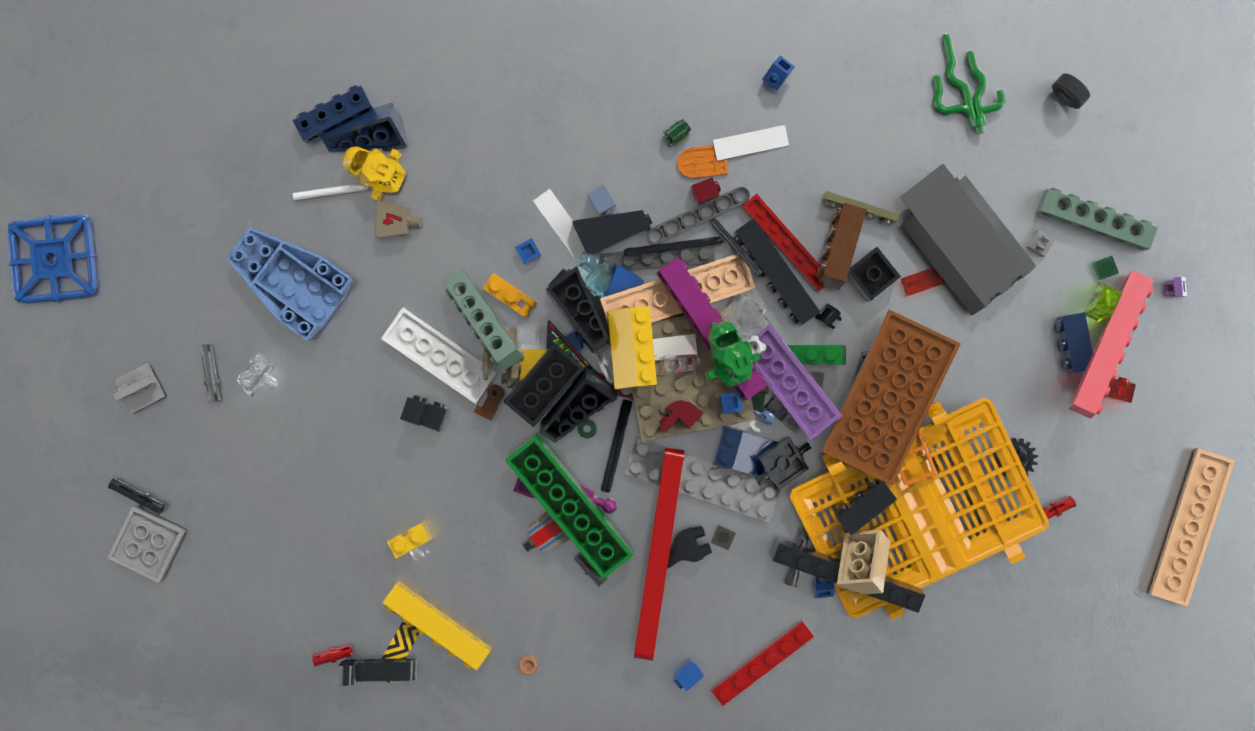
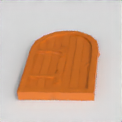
(701, 162)

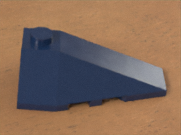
(374, 129)

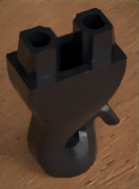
(686, 546)

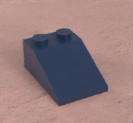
(740, 451)

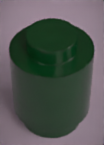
(676, 132)

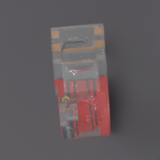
(678, 364)

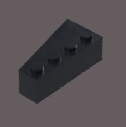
(576, 305)
(578, 403)

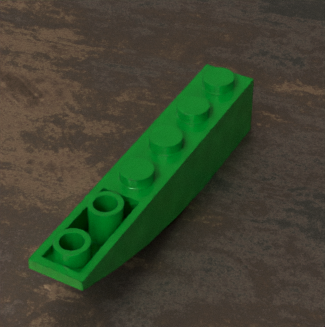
(820, 354)

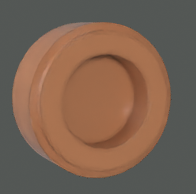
(528, 665)

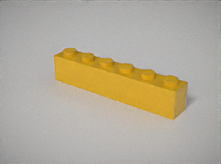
(437, 626)

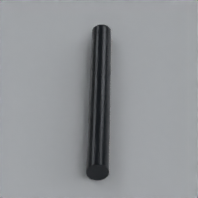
(736, 247)

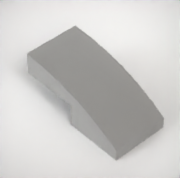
(782, 414)

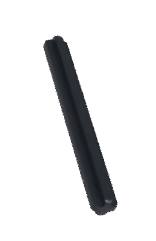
(616, 445)

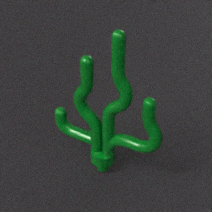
(971, 108)

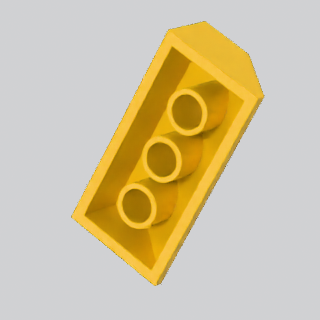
(632, 347)

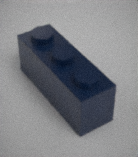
(1074, 341)

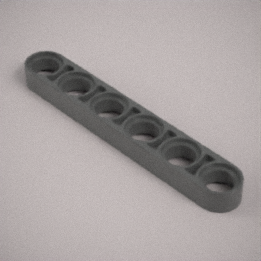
(699, 218)

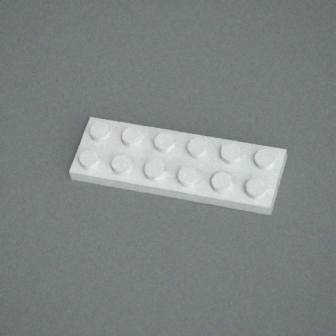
(438, 355)

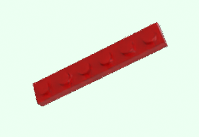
(784, 239)
(762, 663)

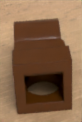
(494, 397)

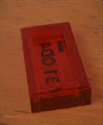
(921, 281)

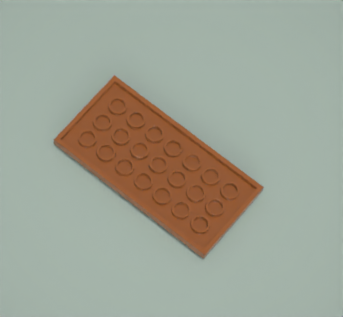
(890, 397)

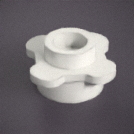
(759, 346)

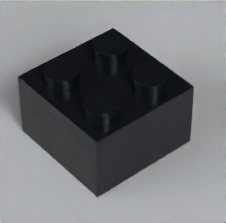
(872, 274)

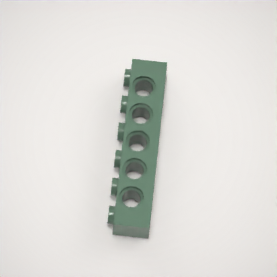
(1144, 229)
(508, 353)

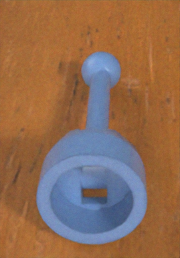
(767, 416)

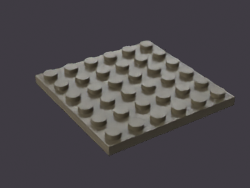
(686, 386)

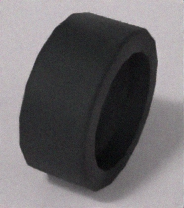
(1071, 91)

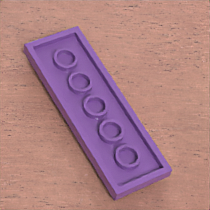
(794, 385)

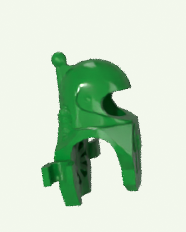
(730, 353)

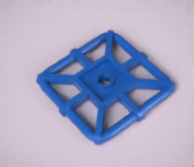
(42, 249)

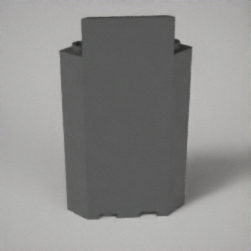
(964, 239)

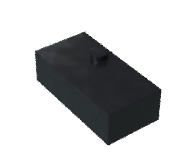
(543, 384)

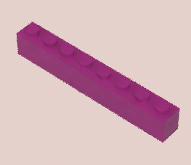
(701, 314)

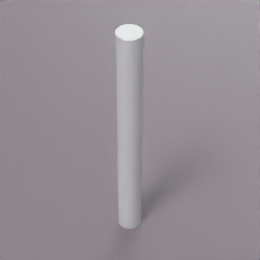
(329, 191)

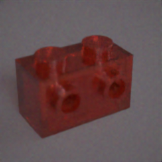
(1121, 390)

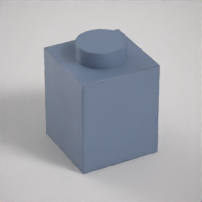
(602, 201)

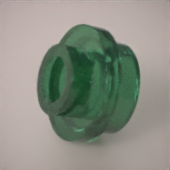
(582, 433)

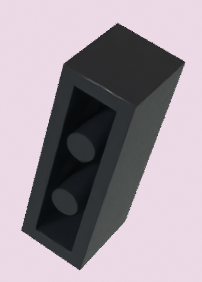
(865, 506)

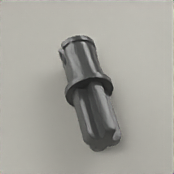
(589, 570)

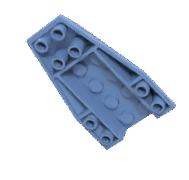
(290, 281)

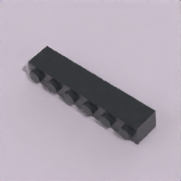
(777, 273)

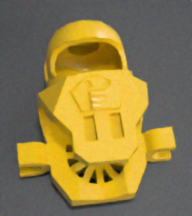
(374, 168)

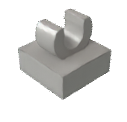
(1040, 243)

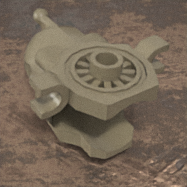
(512, 372)

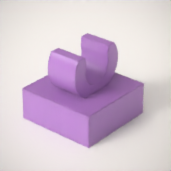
(1179, 287)

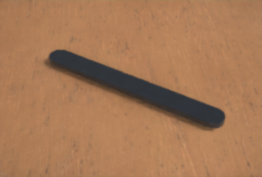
(673, 246)

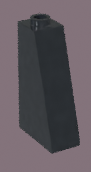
(610, 230)

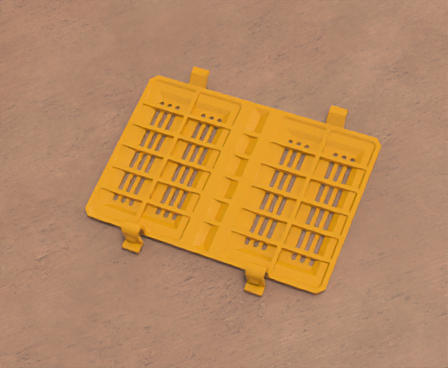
(924, 514)

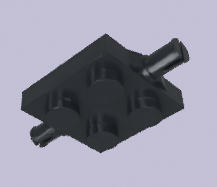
(783, 463)

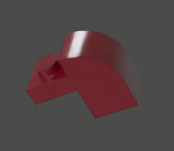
(683, 412)

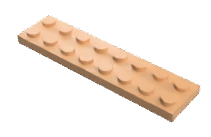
(716, 279)
(1191, 527)

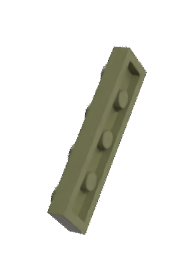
(887, 217)

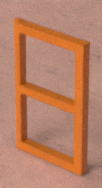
(933, 472)

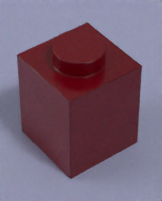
(705, 190)

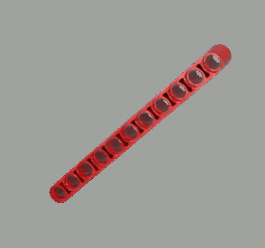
(659, 554)

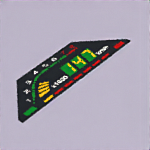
(556, 336)

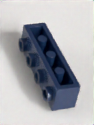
(333, 113)

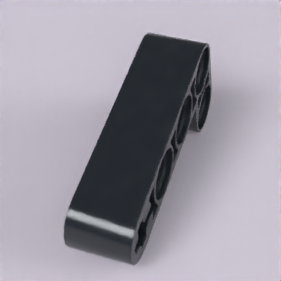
(366, 670)

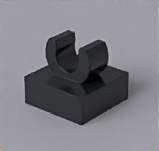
(828, 316)

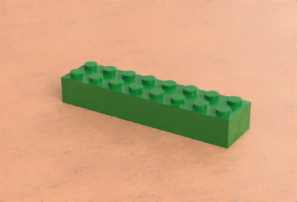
(569, 505)

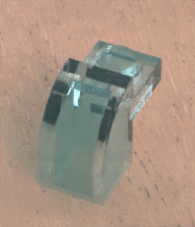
(599, 273)

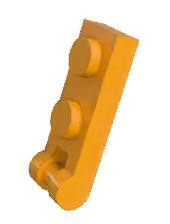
(509, 295)

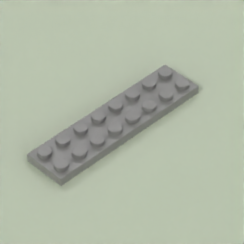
(706, 481)

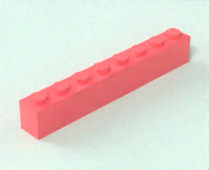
(1111, 344)

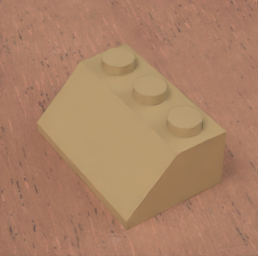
(864, 562)

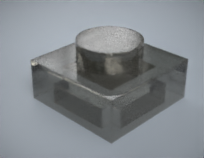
(723, 537)

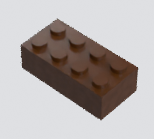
(841, 246)

